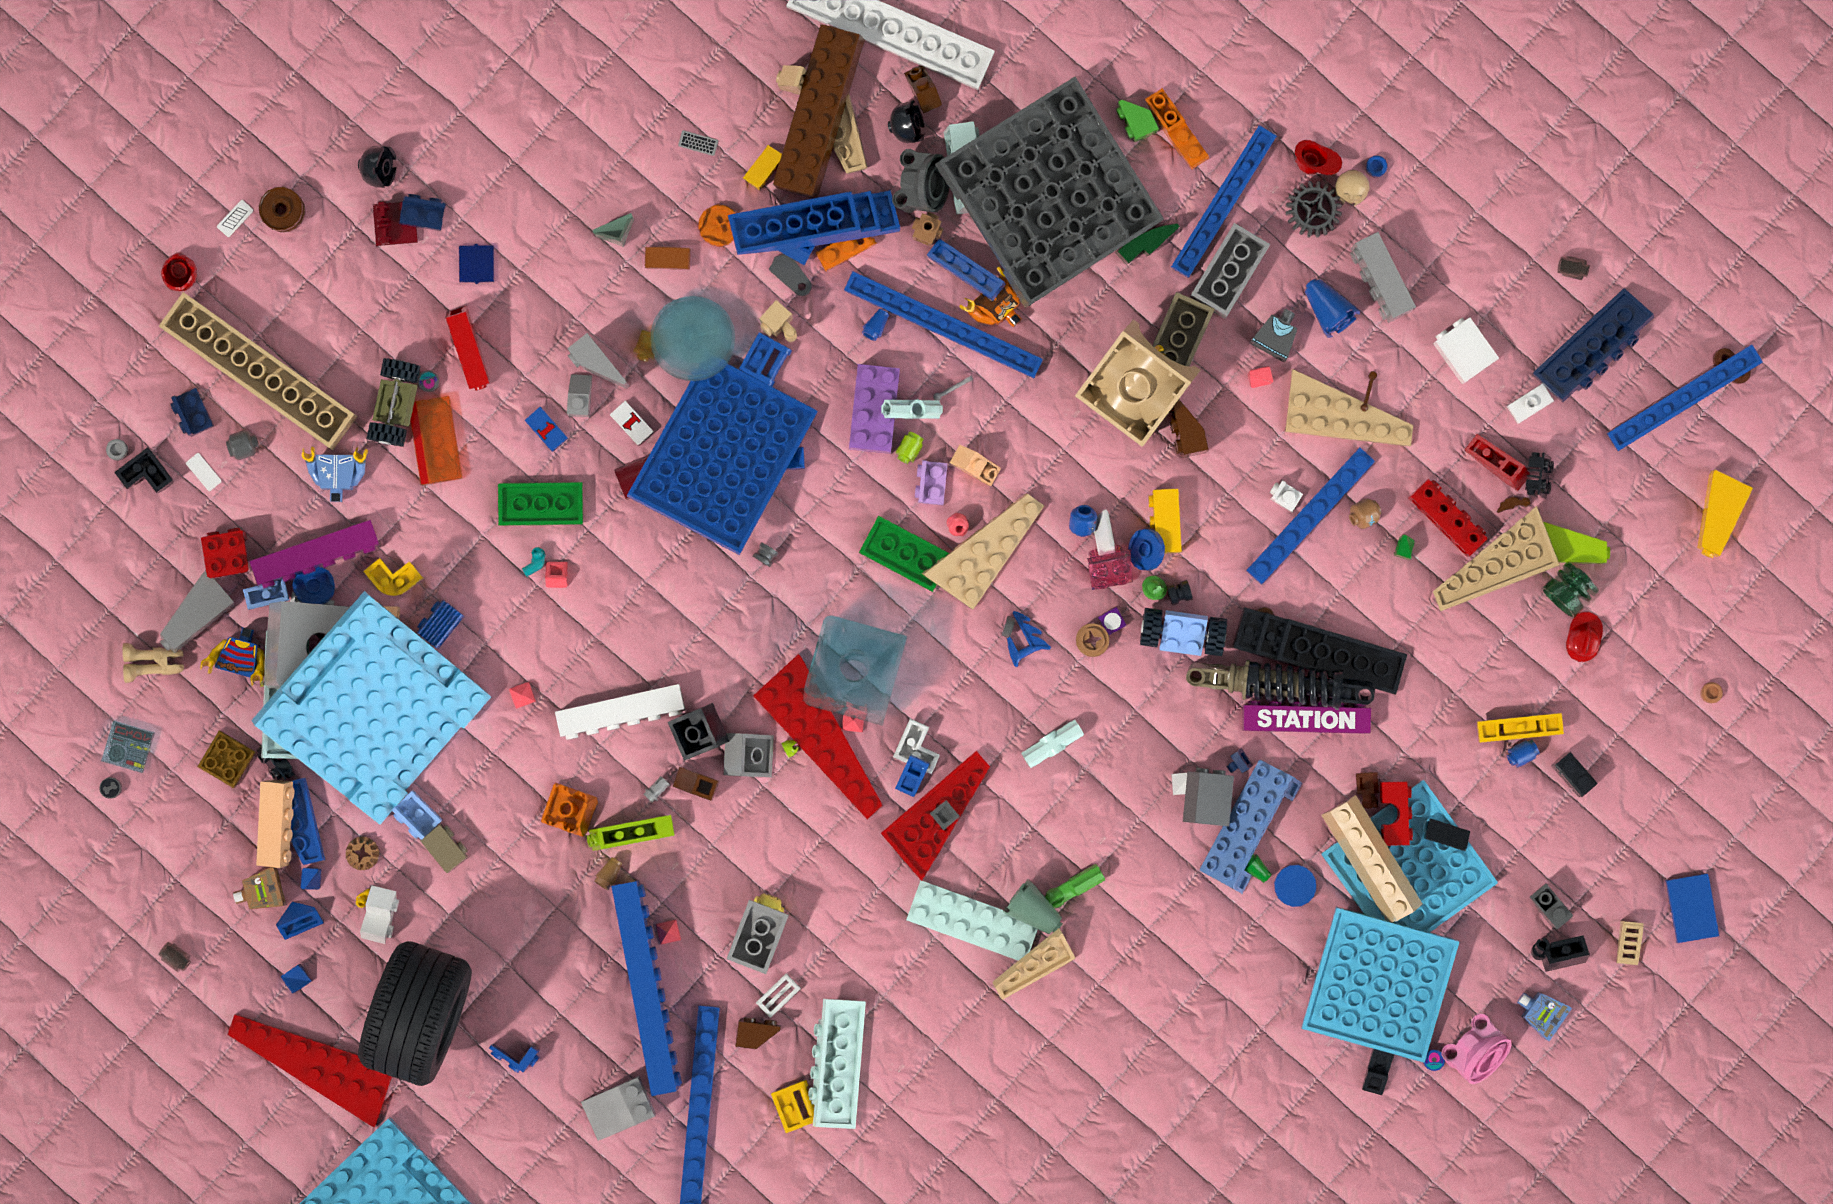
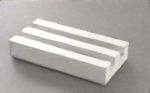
(781, 992)

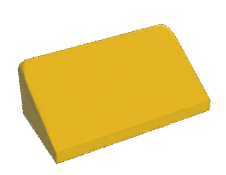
(763, 167)

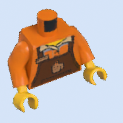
(998, 310)

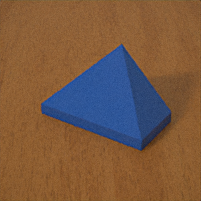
(298, 919)

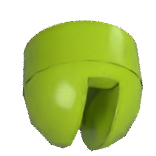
(790, 751)

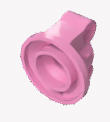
(1478, 1051)

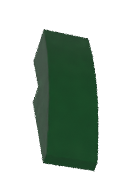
(1146, 242)

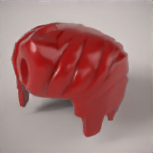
(179, 272)

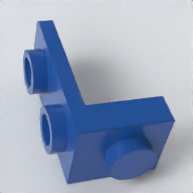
(529, 1059)

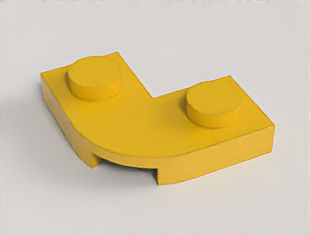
(391, 583)

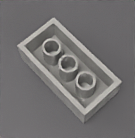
(1230, 270)
(1382, 277)

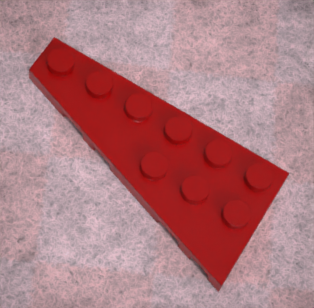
(917, 834)

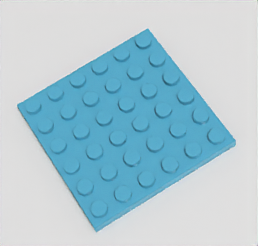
(1438, 873)
(1380, 984)

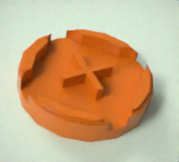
(715, 225)

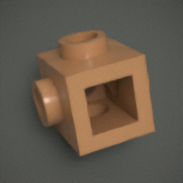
(927, 236)

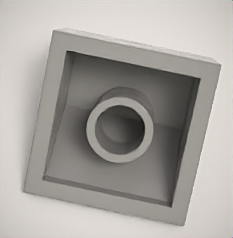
(748, 755)

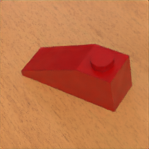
(1498, 462)

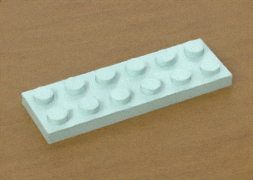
(970, 921)

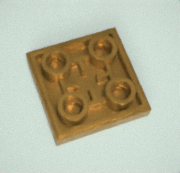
(226, 759)

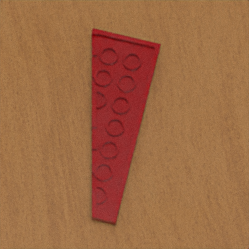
(817, 734)
(320, 1066)

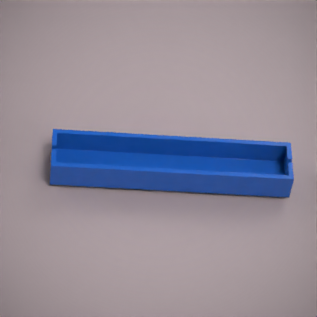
(645, 988)

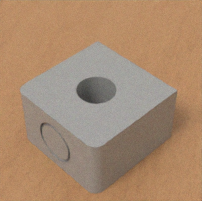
(287, 634)

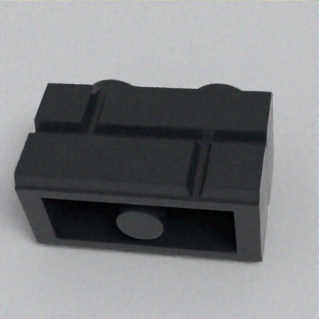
(1574, 774)

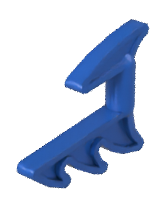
(1034, 642)

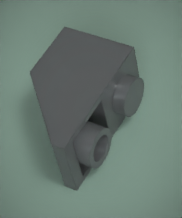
(1550, 907)

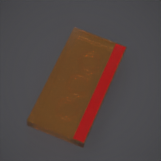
(435, 441)

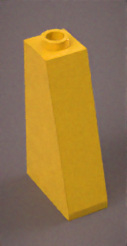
(1721, 510)

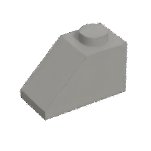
(579, 396)

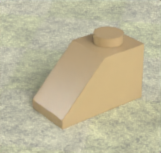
(791, 78)

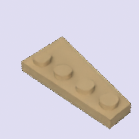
(848, 142)
(1039, 962)

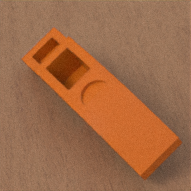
(1176, 129)

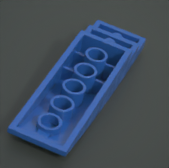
(814, 222)

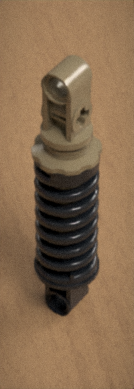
(1282, 684)

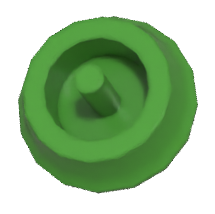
(1154, 588)

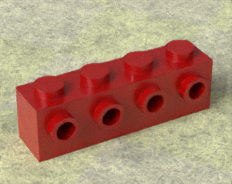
(1447, 517)

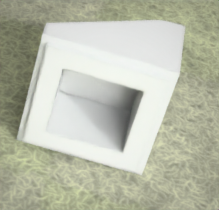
(1179, 783)

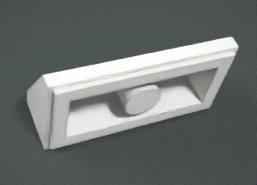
(1104, 534)

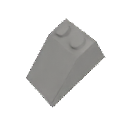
(592, 359)
(757, 936)
(618, 1108)

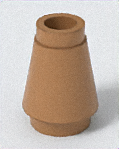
(608, 874)

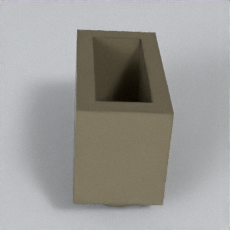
(444, 848)

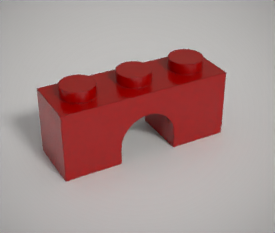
(1397, 794)

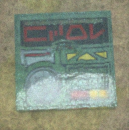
(128, 746)

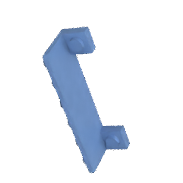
(1248, 824)

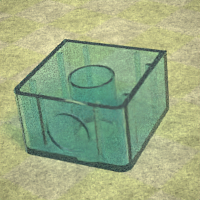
(847, 641)

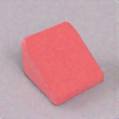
(556, 574)

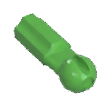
(1075, 886)

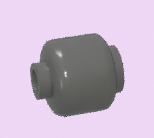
(242, 445)

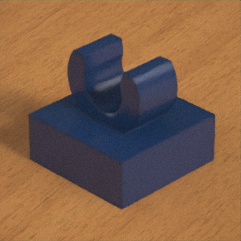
(1239, 761)

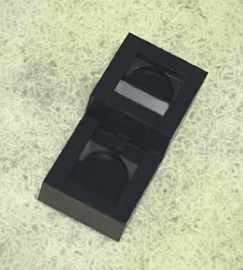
(1377, 1072)

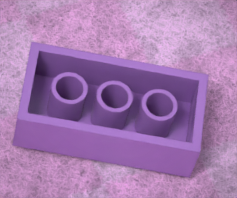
(869, 428)

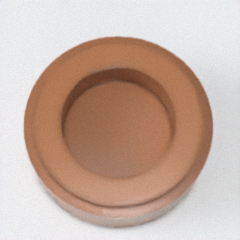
(1711, 692)

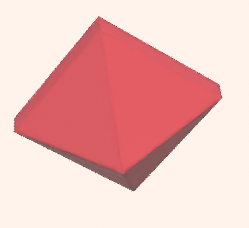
(522, 695)
(852, 724)
(668, 932)

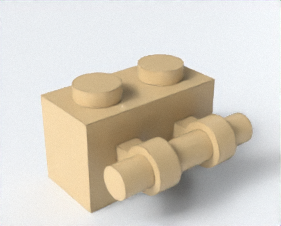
(777, 320)

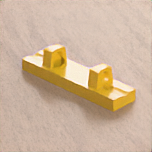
(1520, 727)

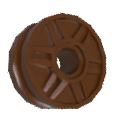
(291, 218)

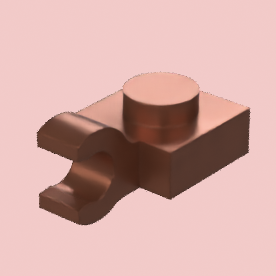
(1367, 785)

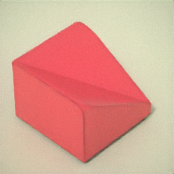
(1260, 377)

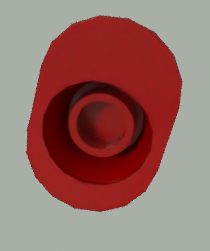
(1315, 158)
(1584, 637)

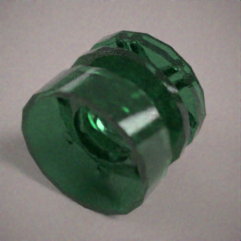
(1573, 586)

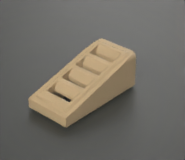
(1621, 942)

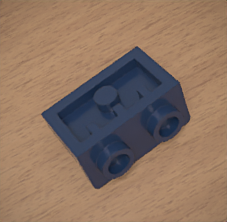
(422, 213)
(191, 412)

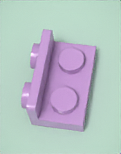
(931, 483)

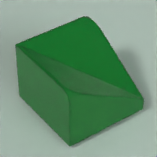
(1404, 547)

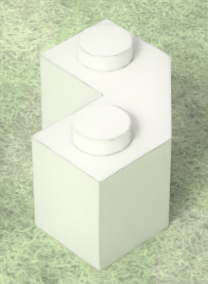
(379, 915)

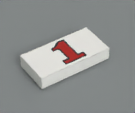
(631, 423)

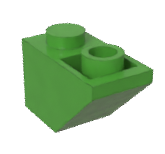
(1138, 120)

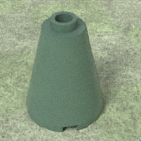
(1033, 909)

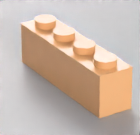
(275, 823)

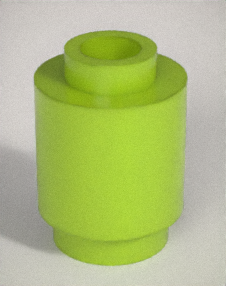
(909, 448)

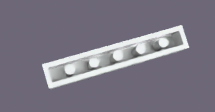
(620, 710)

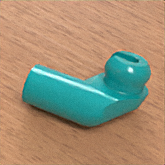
(537, 562)

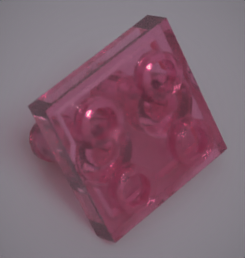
(1109, 569)

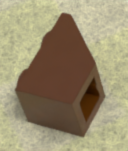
(923, 89)
(695, 784)
(754, 1034)

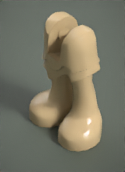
(159, 655)

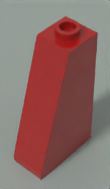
(467, 348)

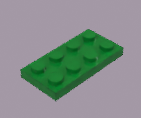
(540, 504)
(901, 552)

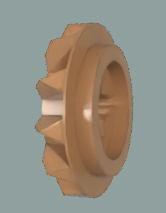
(1088, 648)
(370, 848)

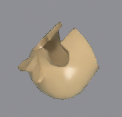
(1352, 187)

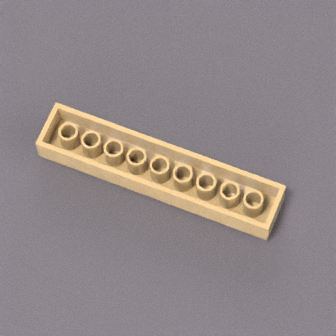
(258, 371)

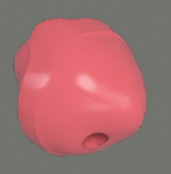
(957, 524)

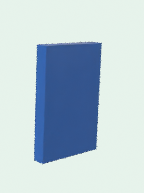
(1692, 908)

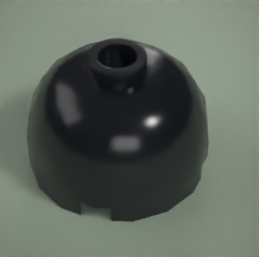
(906, 123)
(377, 166)

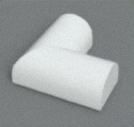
(911, 745)

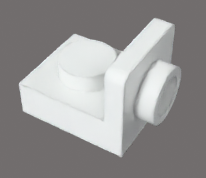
(1285, 495)

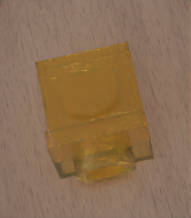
(643, 347)

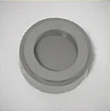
(117, 449)

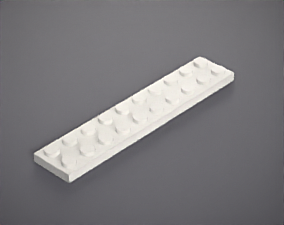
(903, 36)

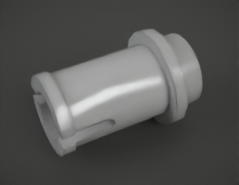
(656, 789)

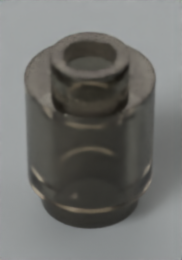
(1573, 267)
(175, 957)

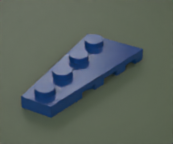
(304, 825)

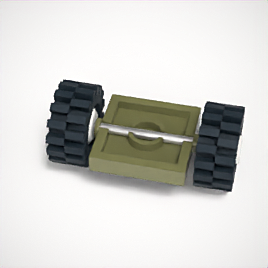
(394, 402)

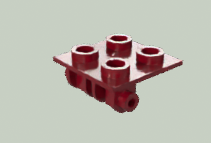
(387, 225)

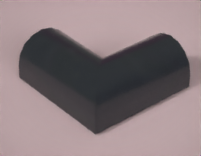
(147, 466)

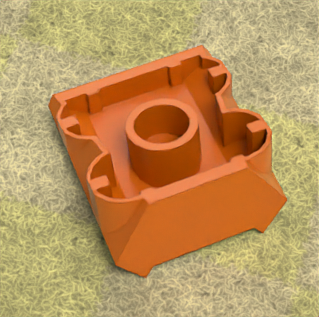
(569, 809)

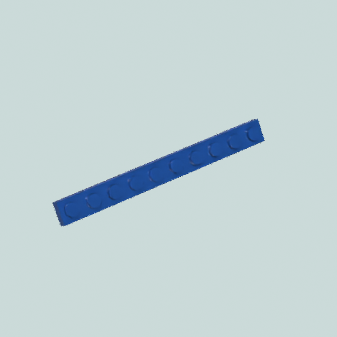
(943, 325)
(699, 1105)

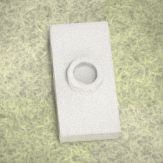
(1530, 403)

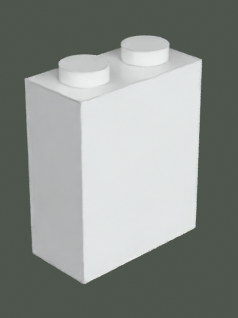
(1465, 349)

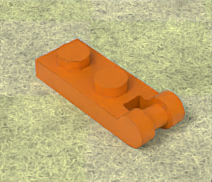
(842, 251)

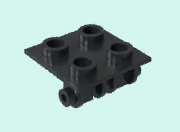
(1546, 467)

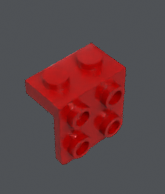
(225, 553)

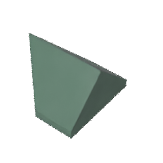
(616, 230)

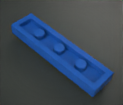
(966, 269)

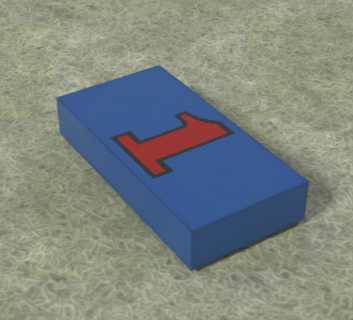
(546, 429)

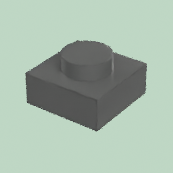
(944, 815)

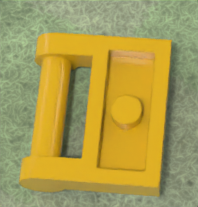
(788, 1107)

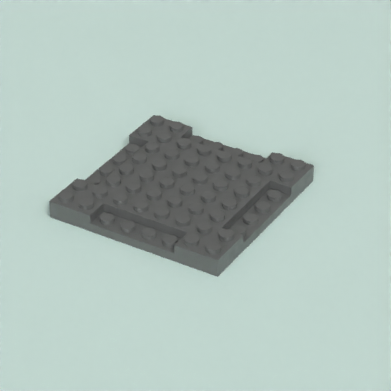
(1050, 191)

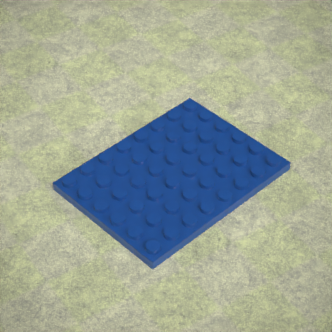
(722, 456)

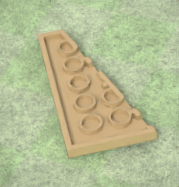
(1331, 413)
(979, 558)
(1507, 560)

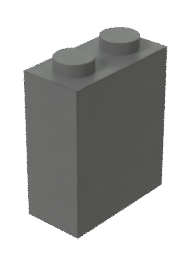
(1208, 797)

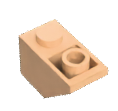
(975, 465)

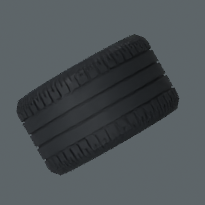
(414, 1013)

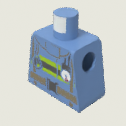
(1543, 1013)

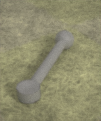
(937, 396)

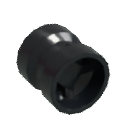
(1179, 592)

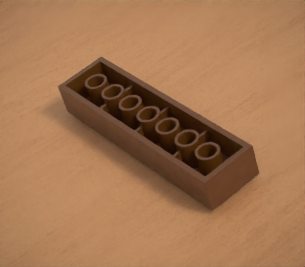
(819, 111)

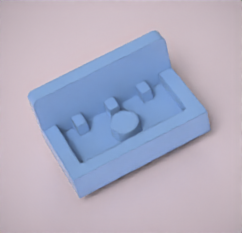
(416, 815)

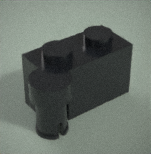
(1561, 953)

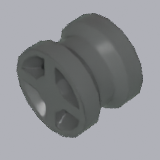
(765, 554)

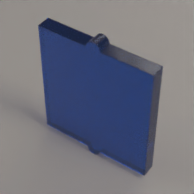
(476, 264)

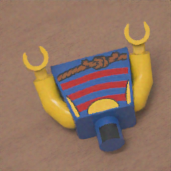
(238, 657)

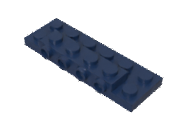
(1594, 346)

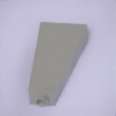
(198, 610)

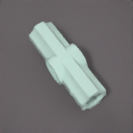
(912, 409)
(1052, 743)

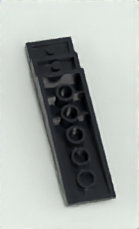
(1318, 649)

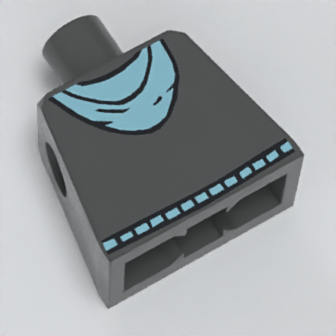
(1276, 336)

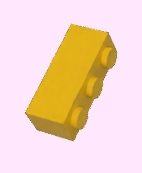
(1166, 518)

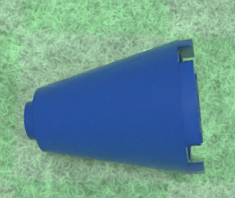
(1330, 307)

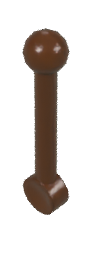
(1372, 376)

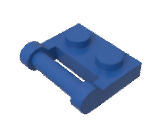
(759, 355)

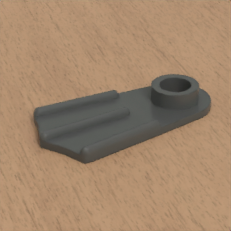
(790, 274)

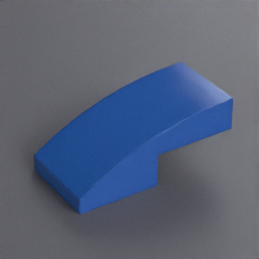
(912, 775)

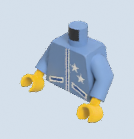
(336, 471)

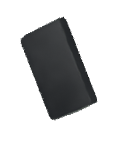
(1447, 834)

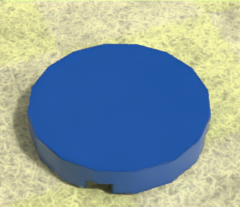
(1146, 549)
(314, 587)
(1295, 885)

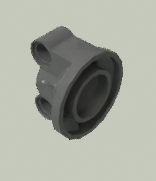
(921, 183)

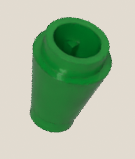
(1257, 869)

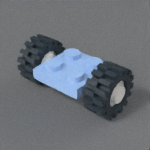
(1183, 632)

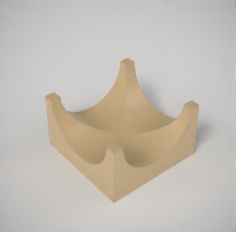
(1135, 385)

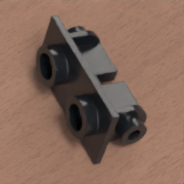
(277, 768)

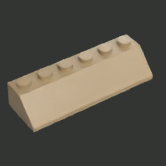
(1372, 860)

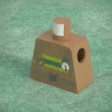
(262, 890)

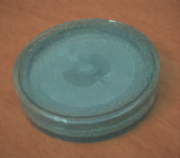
(692, 338)

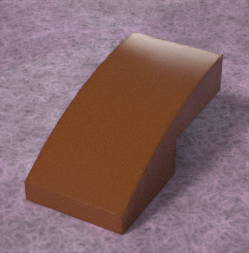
(667, 258)

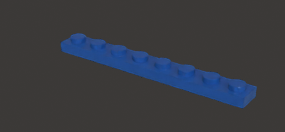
(1223, 201)
(1684, 397)
(1310, 516)

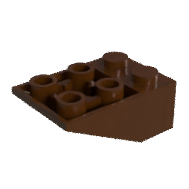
(1189, 432)

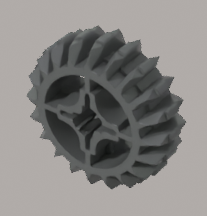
(1322, 193)

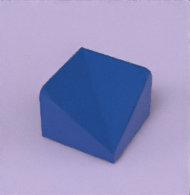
(798, 460)
(311, 878)
(296, 978)

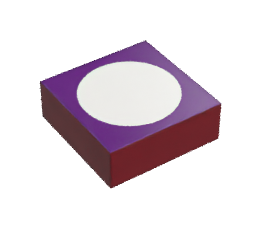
(1112, 621)

